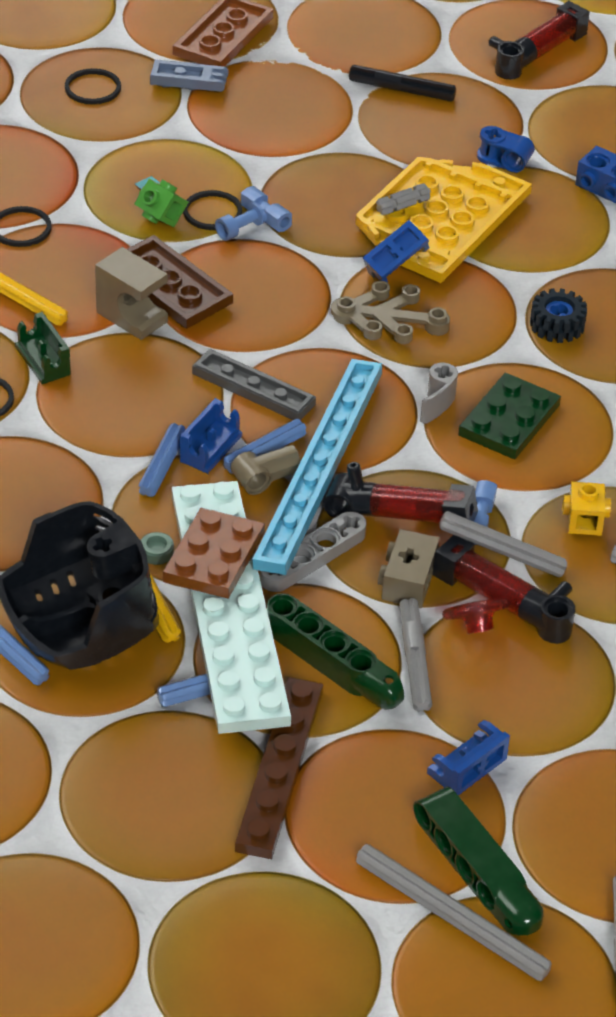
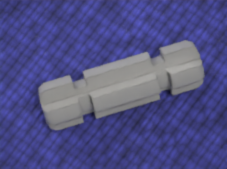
(403, 199)

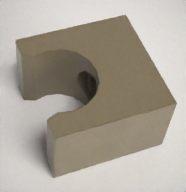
(123, 292)

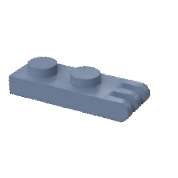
(189, 75)

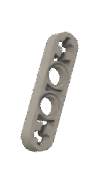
(317, 554)

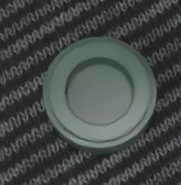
(158, 547)

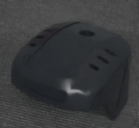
(112, 593)

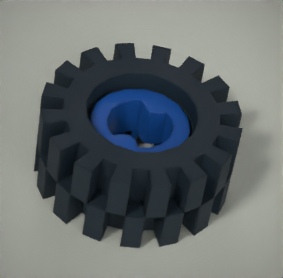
(558, 315)

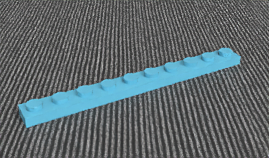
(317, 468)

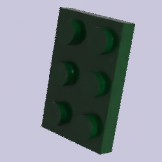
(509, 415)

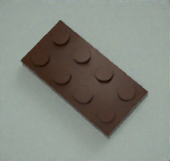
(189, 291)

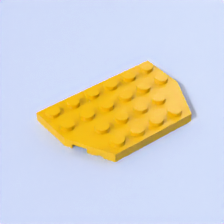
(456, 219)

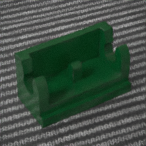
(43, 350)

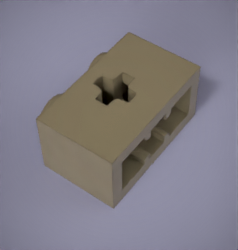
(408, 567)

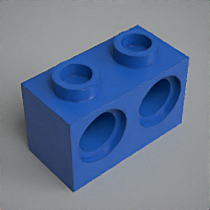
(598, 173)

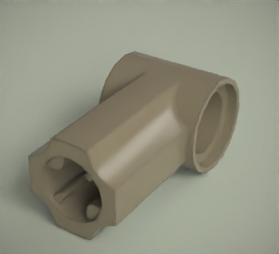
(259, 471)

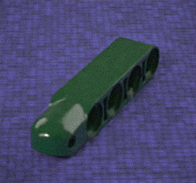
(333, 652)
(479, 861)

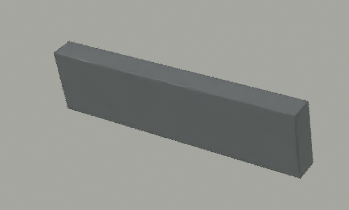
(254, 385)

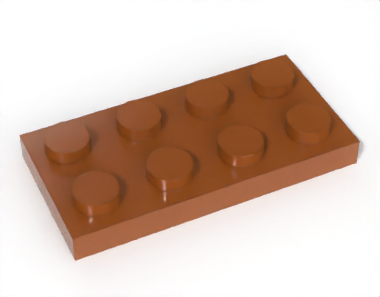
(223, 32)

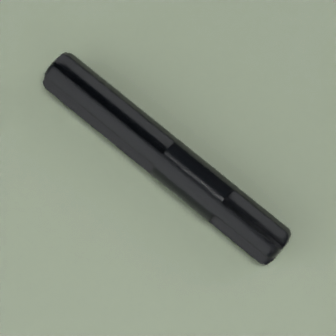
(402, 82)

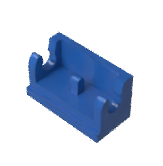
(395, 250)
(209, 437)
(471, 759)

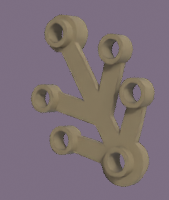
(350, 310)

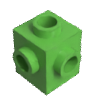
(161, 202)

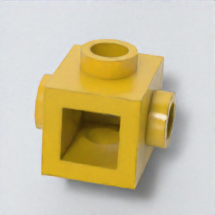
(586, 508)

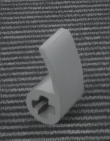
(441, 391)

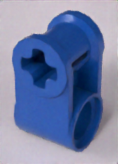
(504, 150)

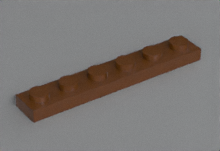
(279, 772)

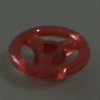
(477, 614)

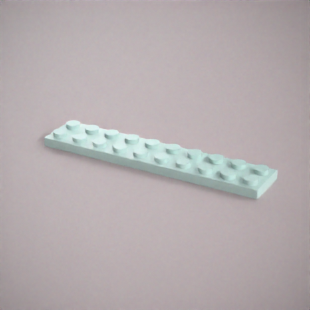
(235, 631)

